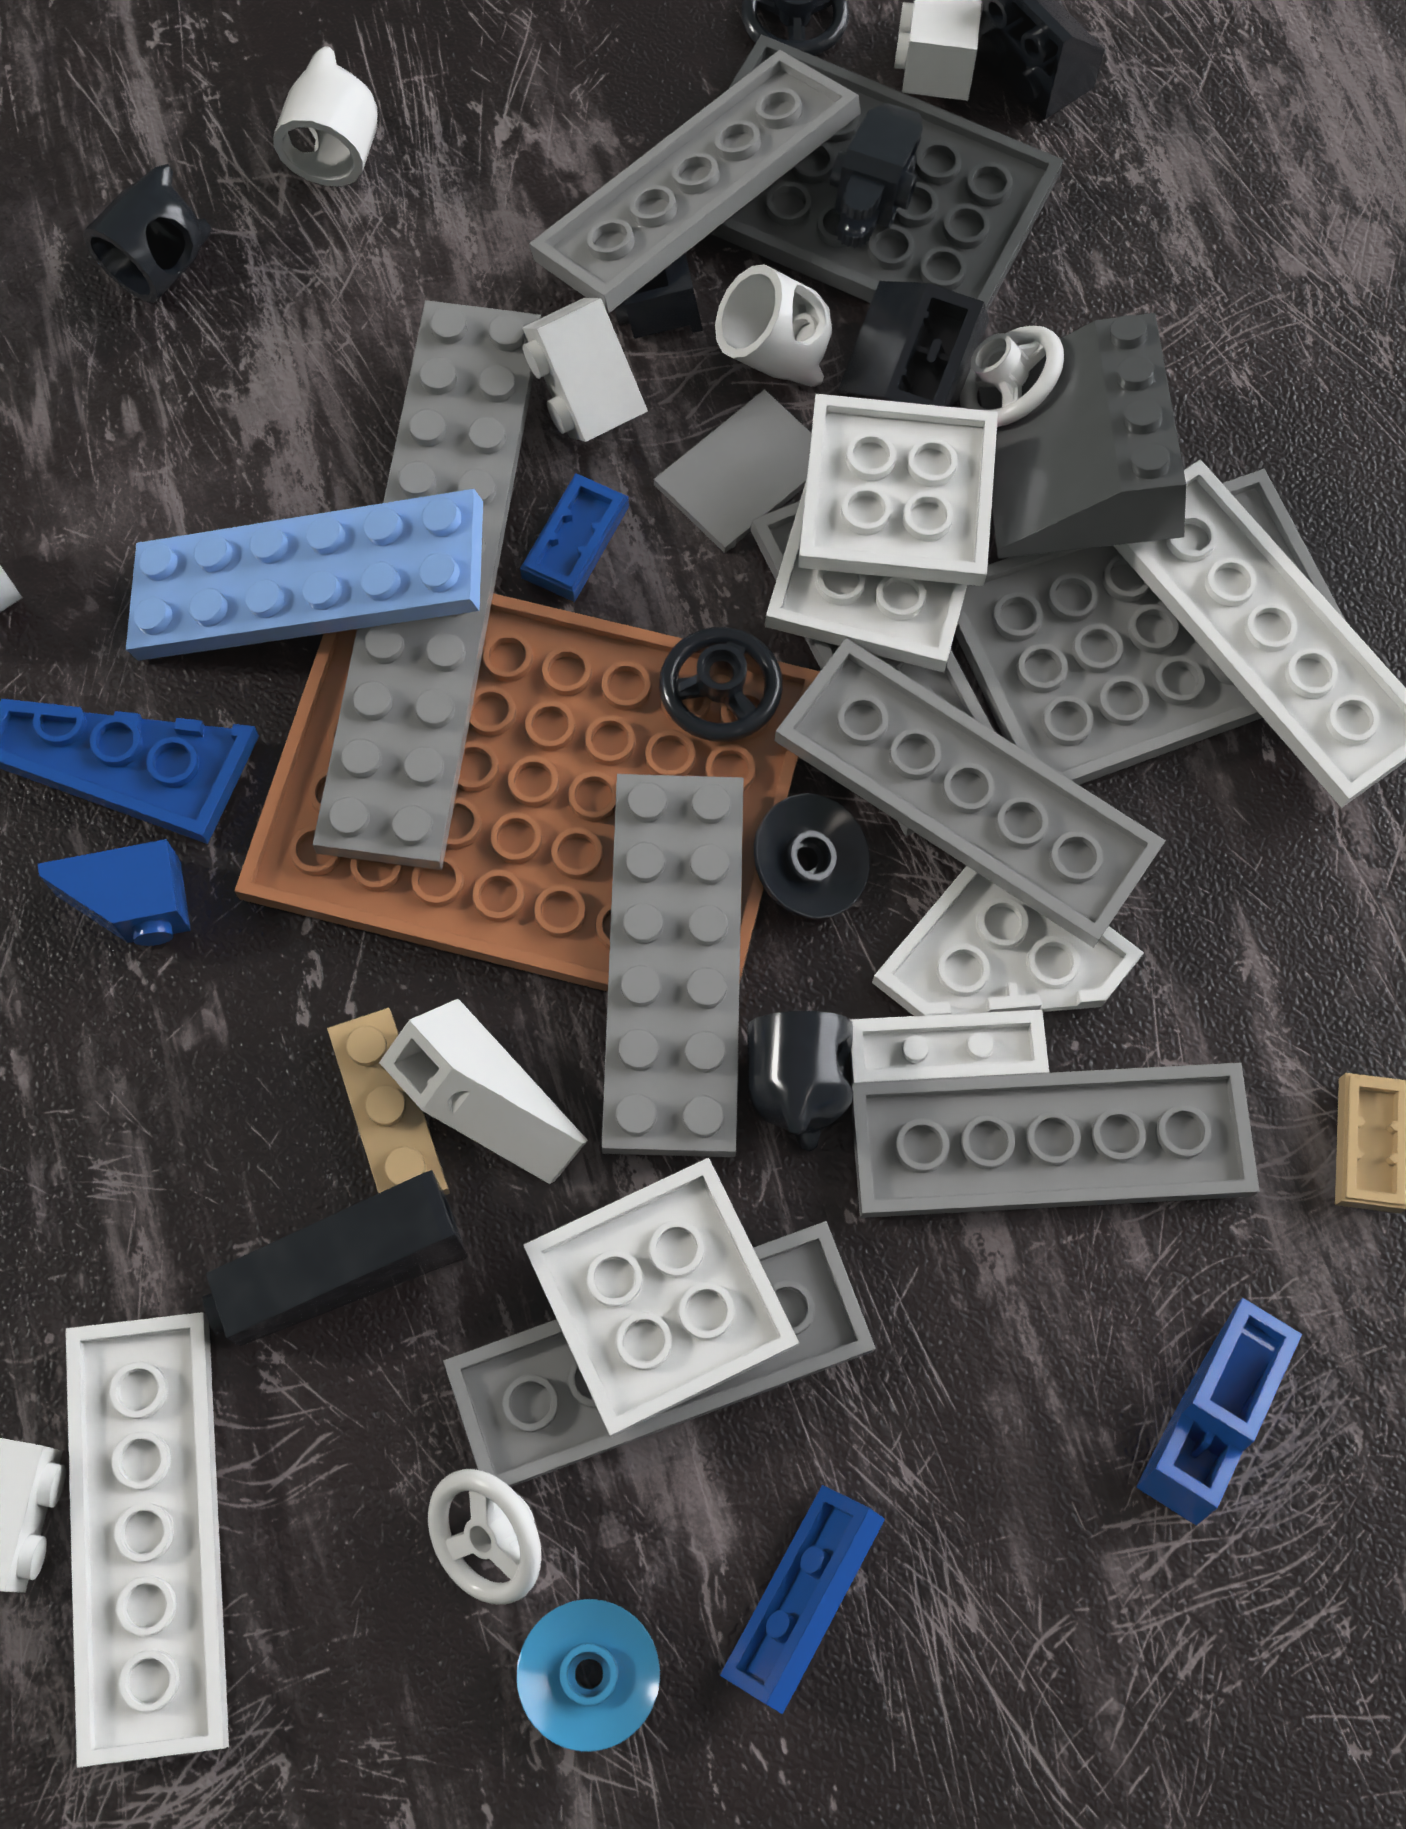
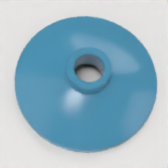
(548, 1682)

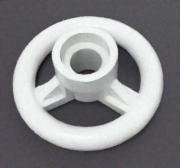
(1005, 364)
(498, 1531)

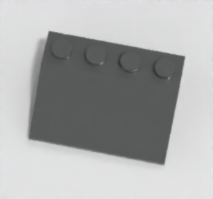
(1097, 453)

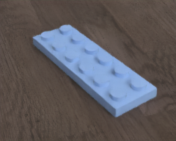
(307, 575)

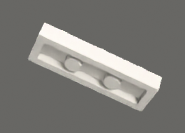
(948, 1046)

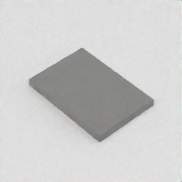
(740, 471)

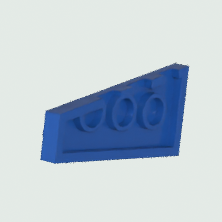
(144, 768)

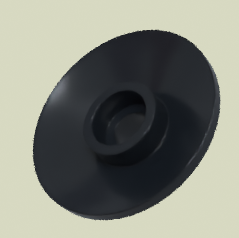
(834, 852)

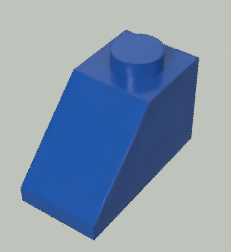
(126, 890)

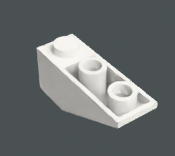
(477, 1088)

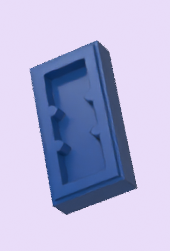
(574, 537)

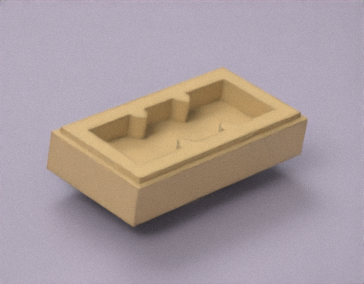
(1371, 1143)

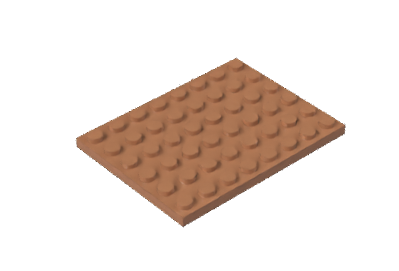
(535, 801)

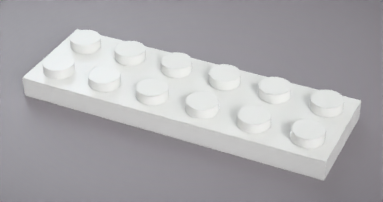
(1277, 640)
(145, 1541)

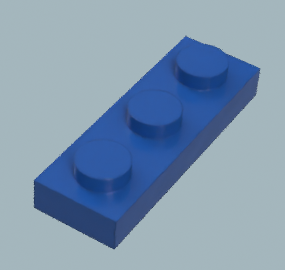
(802, 1598)

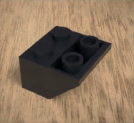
(1039, 52)
(915, 345)

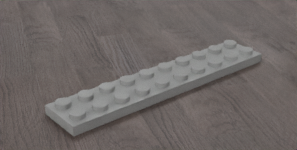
(416, 680)

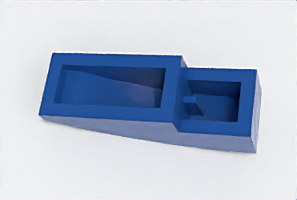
(1220, 1413)

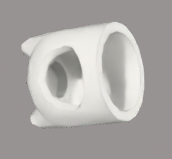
(338, 114)
(774, 325)

